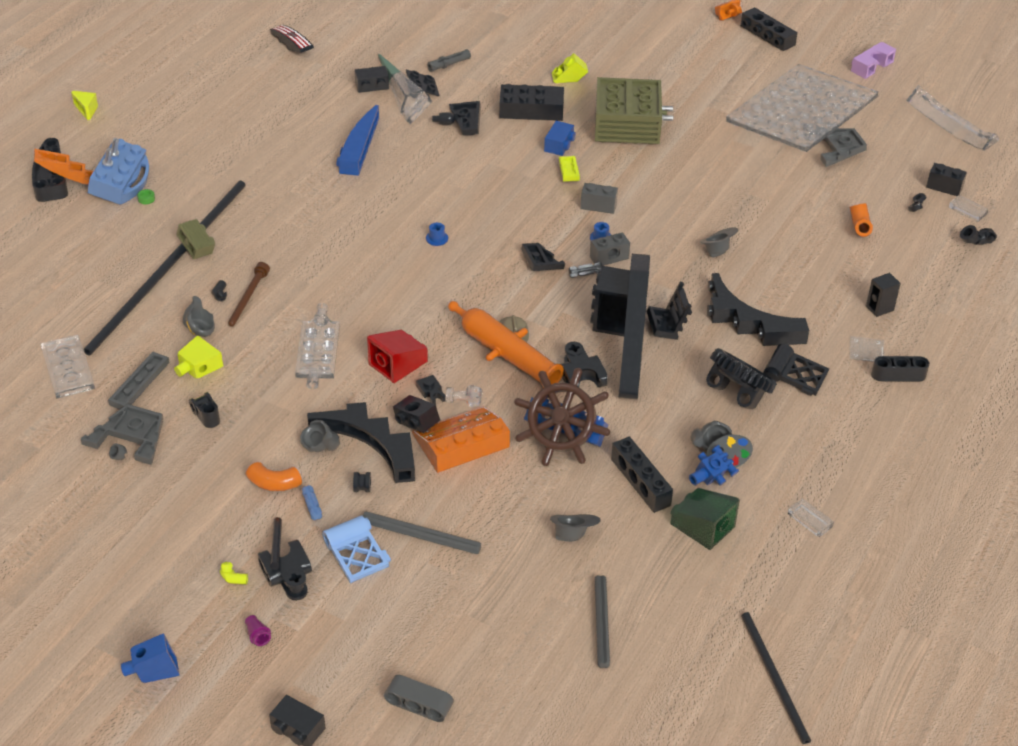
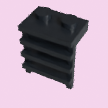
(669, 321)

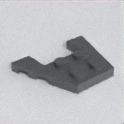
(844, 144)
(133, 425)

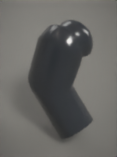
(218, 292)

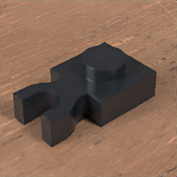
(430, 388)

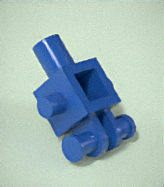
(713, 468)

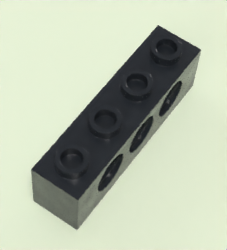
(768, 29)
(642, 474)

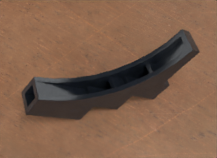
(748, 320)
(375, 432)

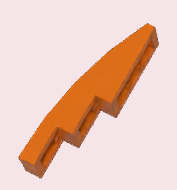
(62, 165)

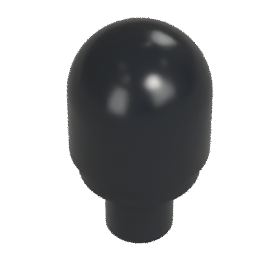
(444, 118)

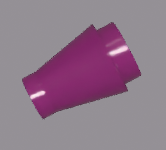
(258, 632)

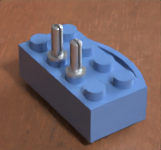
(118, 172)

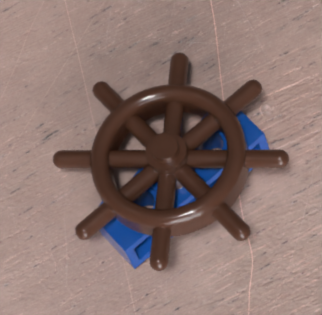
(562, 418)

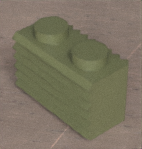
(195, 238)

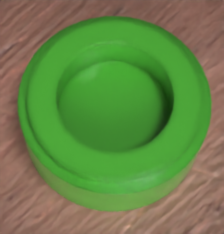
(146, 196)

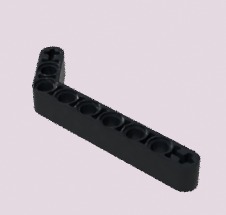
(634, 326)

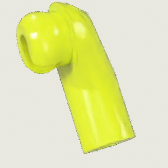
(231, 576)

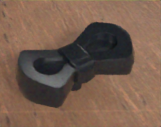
(918, 201)

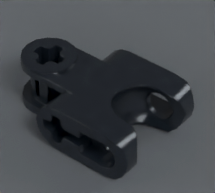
(591, 366)
(291, 570)

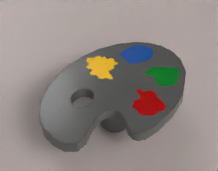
(737, 446)

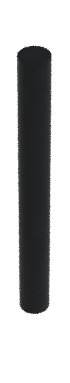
(276, 543)

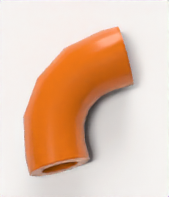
(861, 219)
(273, 480)

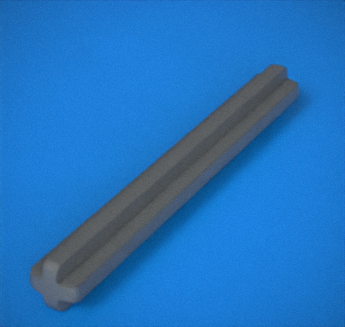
(602, 625)

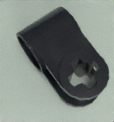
(205, 410)

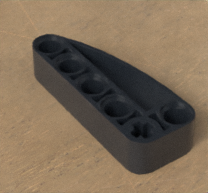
(47, 184)

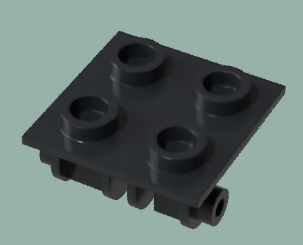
(425, 82)

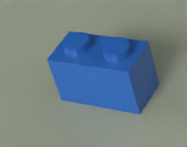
(559, 138)

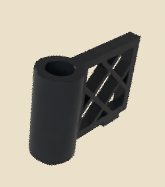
(782, 362)

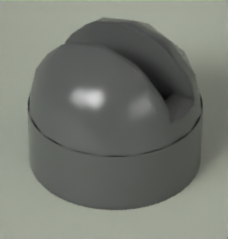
(117, 452)

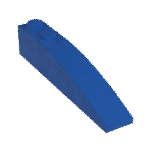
(358, 143)

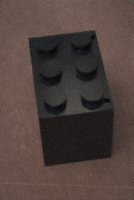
(610, 301)

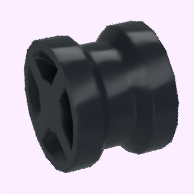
(362, 482)

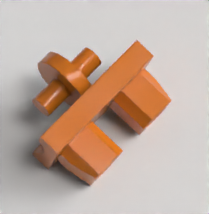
(728, 9)

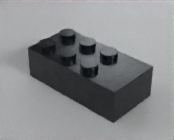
(531, 102)

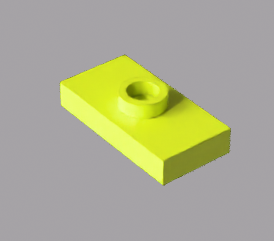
(569, 168)

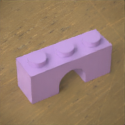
(879, 54)

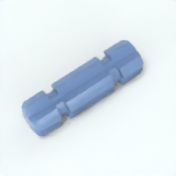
(312, 502)

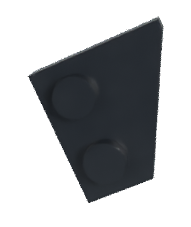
(540, 258)

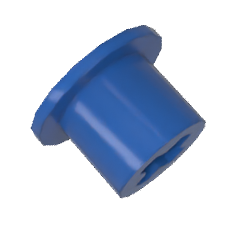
(601, 230)
(437, 234)

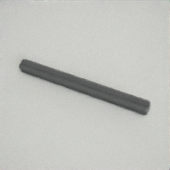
(423, 533)

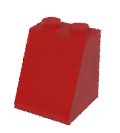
(395, 354)

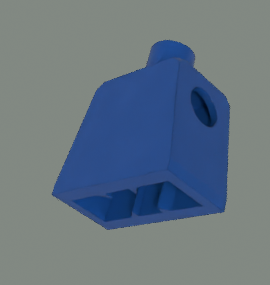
(152, 660)

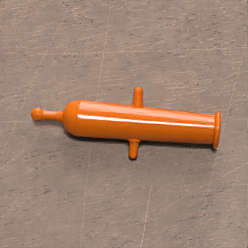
(506, 343)

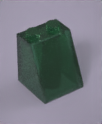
(706, 516)

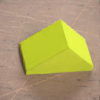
(85, 102)

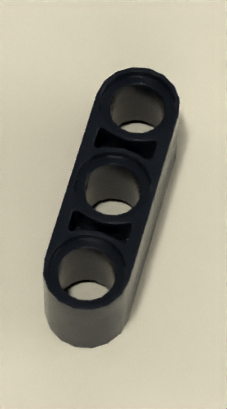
(900, 368)

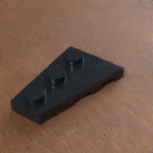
(467, 116)

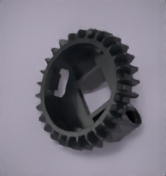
(751, 379)

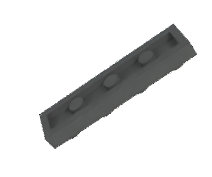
(139, 380)

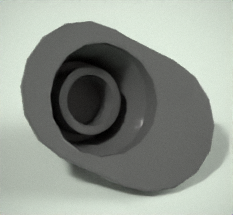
(719, 242)
(573, 527)

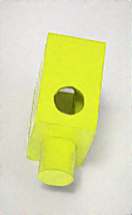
(198, 359)

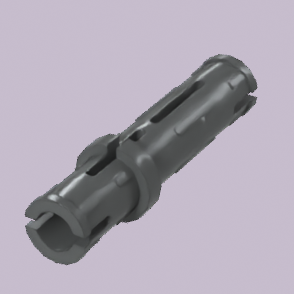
(443, 62)

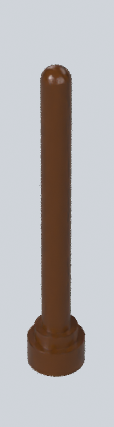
(261, 271)

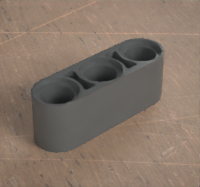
(418, 698)

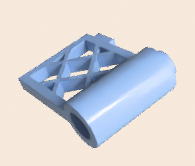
(349, 534)

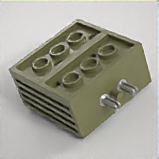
(629, 110)

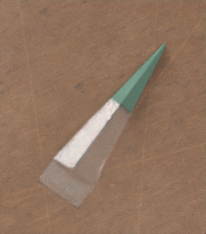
(408, 96)

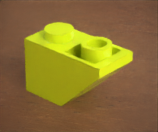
(570, 70)

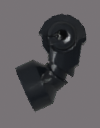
(970, 234)

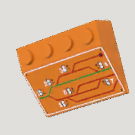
(463, 438)

